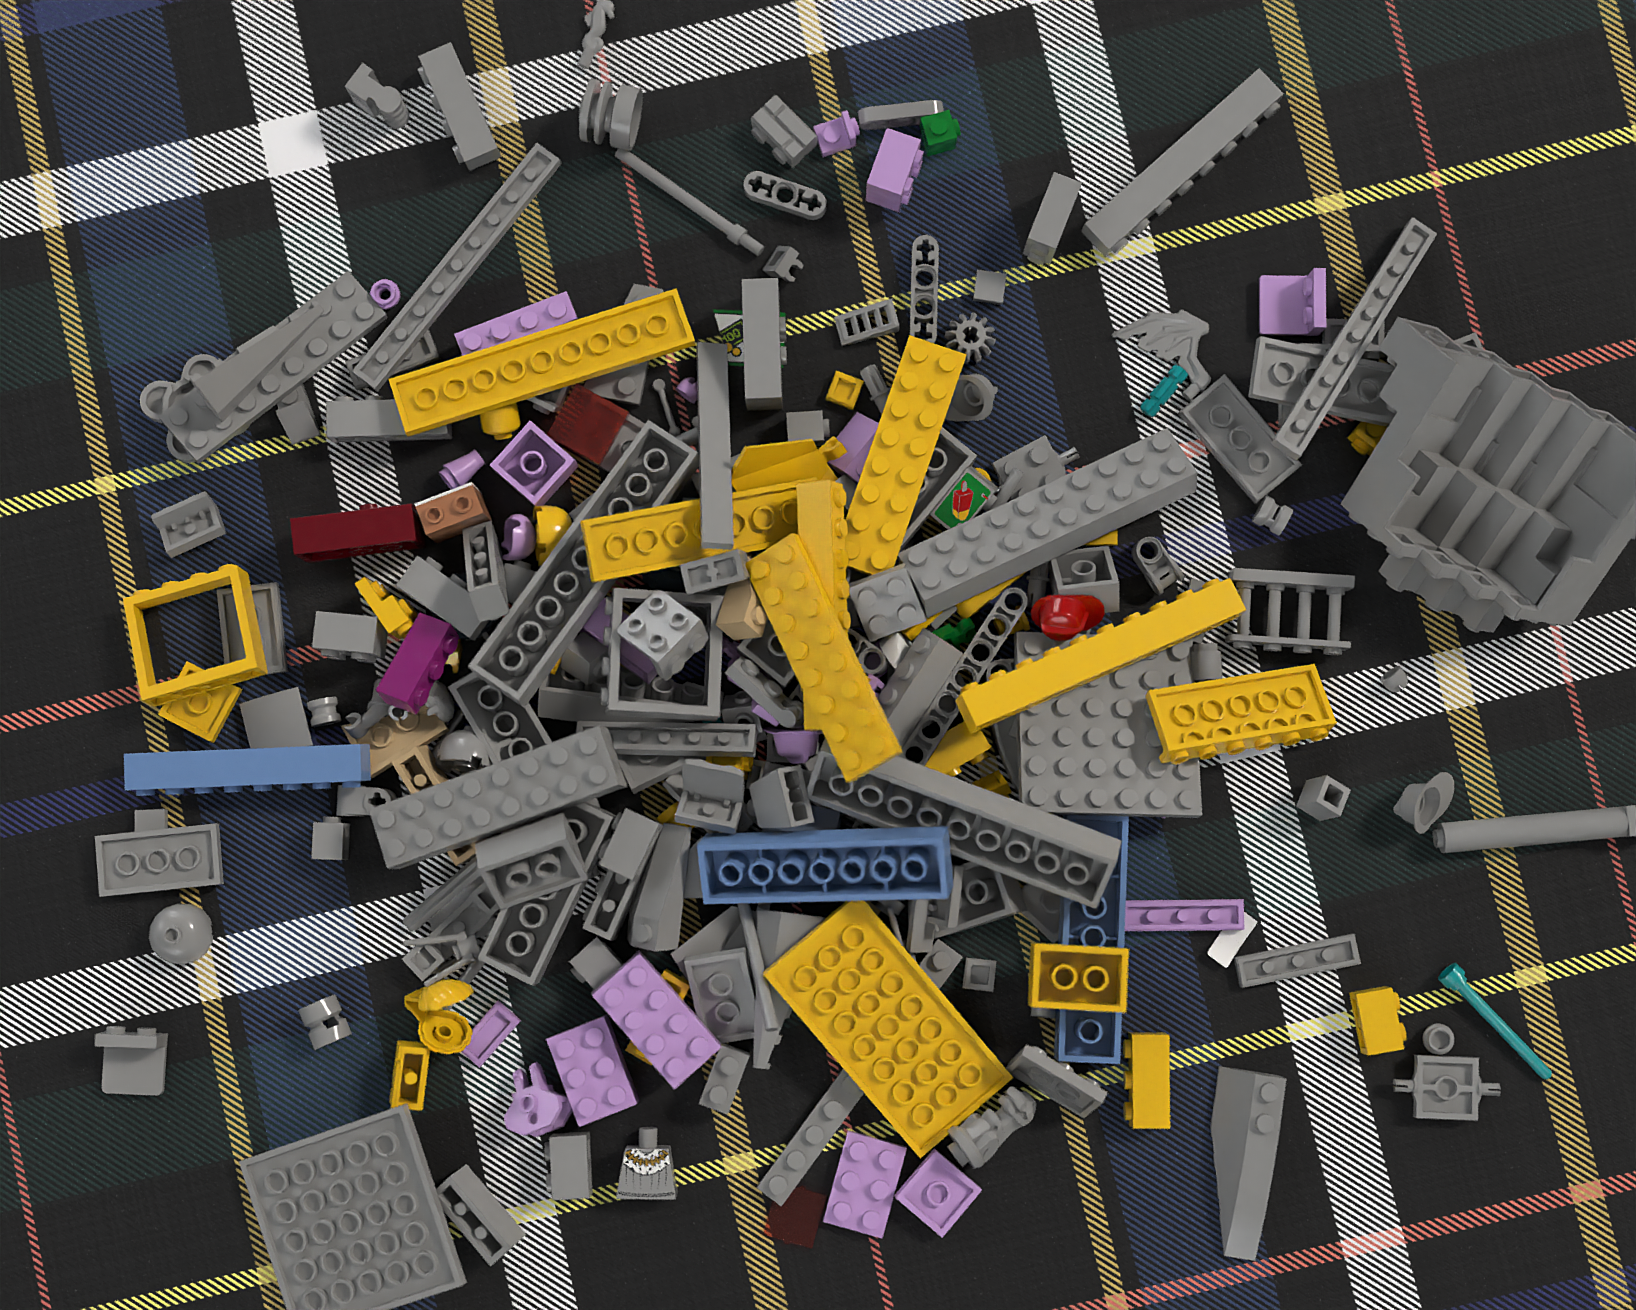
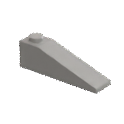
(659, 899)

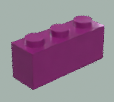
(418, 663)

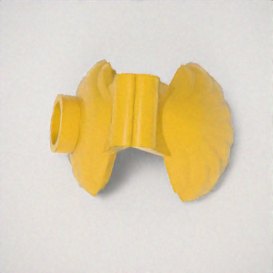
(439, 1028)

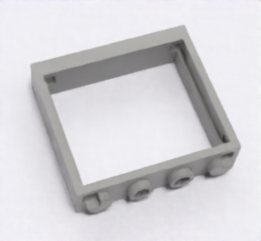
(713, 659)

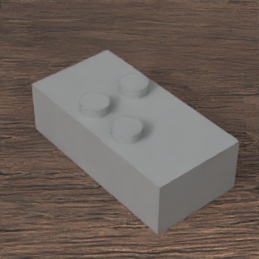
(762, 344)

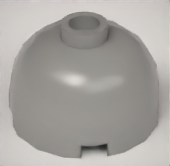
(462, 752)
(181, 933)

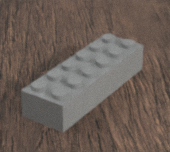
(531, 930)

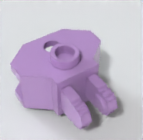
(536, 1107)

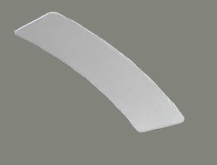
(1230, 941)

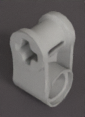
(1157, 566)
(359, 800)

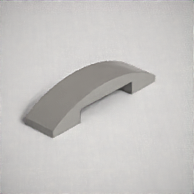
(467, 917)

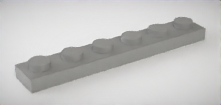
(679, 738)

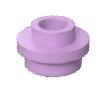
(385, 285)

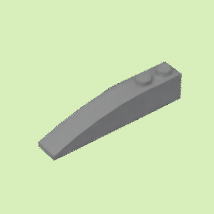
(570, 699)
(1245, 1148)

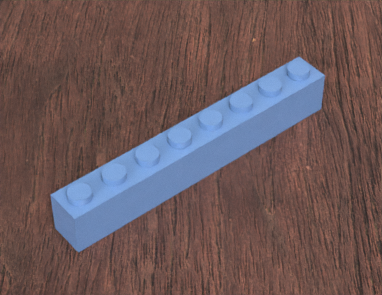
(247, 767)

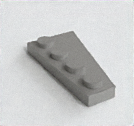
(627, 383)

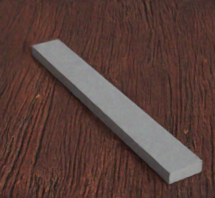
(714, 446)

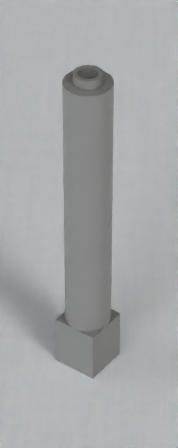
(1535, 829)

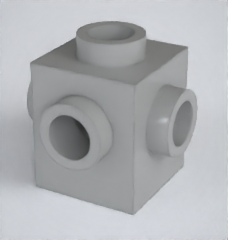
(737, 710)

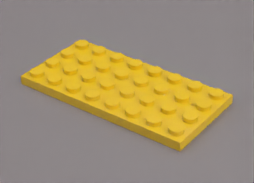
(887, 1025)

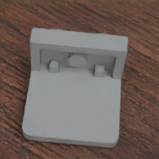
(664, 633)
(711, 796)
(133, 1060)

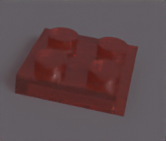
(588, 424)

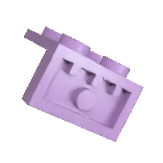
(1293, 304)

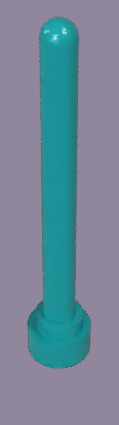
(1454, 978)

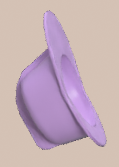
(794, 744)

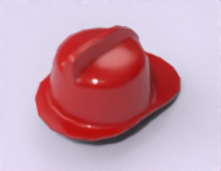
(1066, 615)

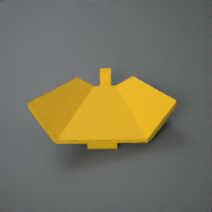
(784, 463)

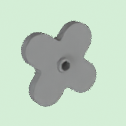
(162, 394)

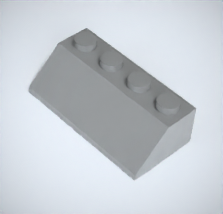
(498, 719)

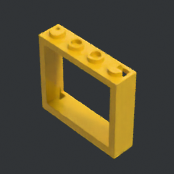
(210, 679)

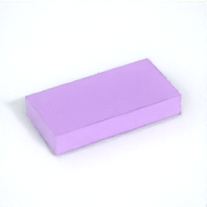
(490, 1033)

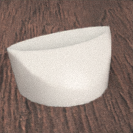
(895, 647)

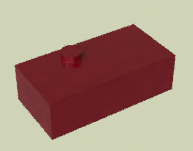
(357, 533)

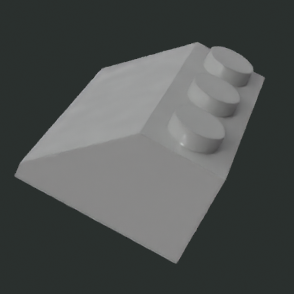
(530, 861)

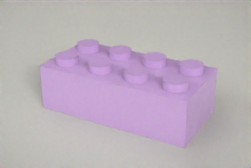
(656, 1019)

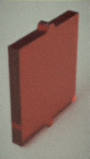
(797, 1218)

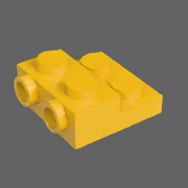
(392, 612)

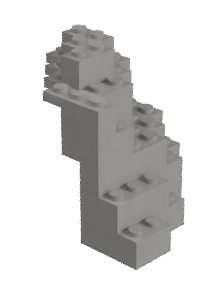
(1492, 485)

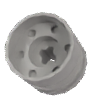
(610, 114)

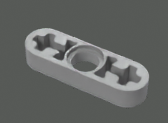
(897, 114)
(762, 195)

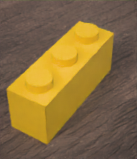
(1147, 1080)

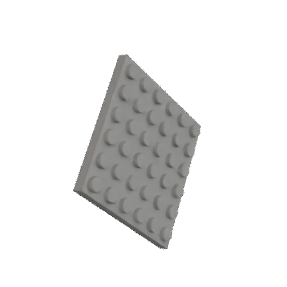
(1099, 744)
(353, 1217)

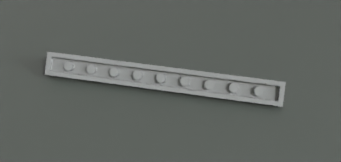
(456, 267)
(1353, 339)
(836, 1103)

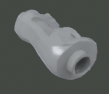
(983, 1134)

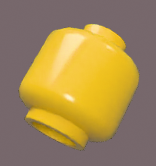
(501, 421)

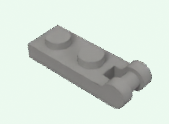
(765, 692)

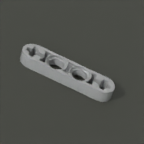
(927, 293)

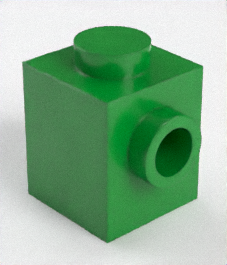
(939, 132)

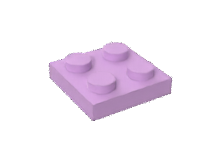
(938, 1192)

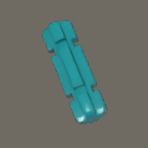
(1164, 391)

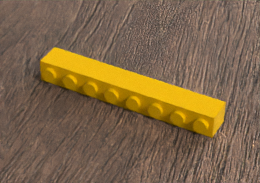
(823, 538)

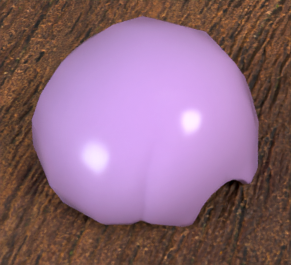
(518, 537)

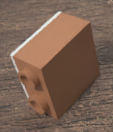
(452, 511)

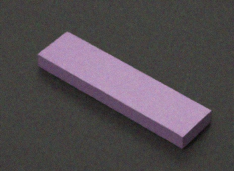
(1184, 915)

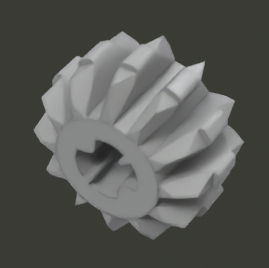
(981, 340)

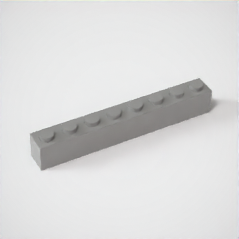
(1182, 163)

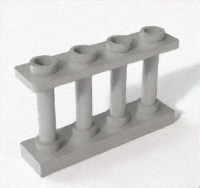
(1305, 585)

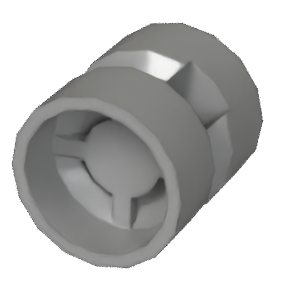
(316, 1014)

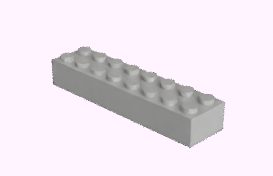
(497, 797)

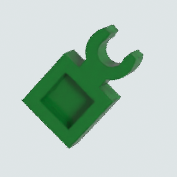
(961, 633)

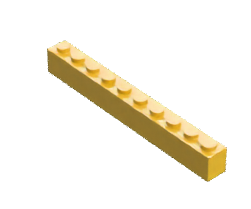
(1099, 655)

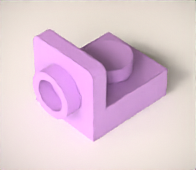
(837, 134)

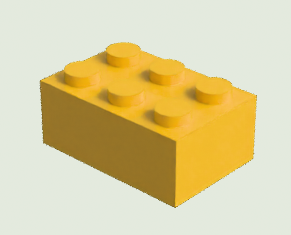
(1078, 977)

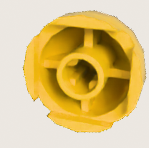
(551, 527)

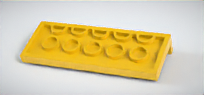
(1240, 713)

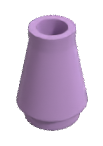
(461, 470)

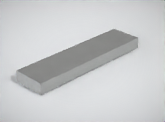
(1297, 960)

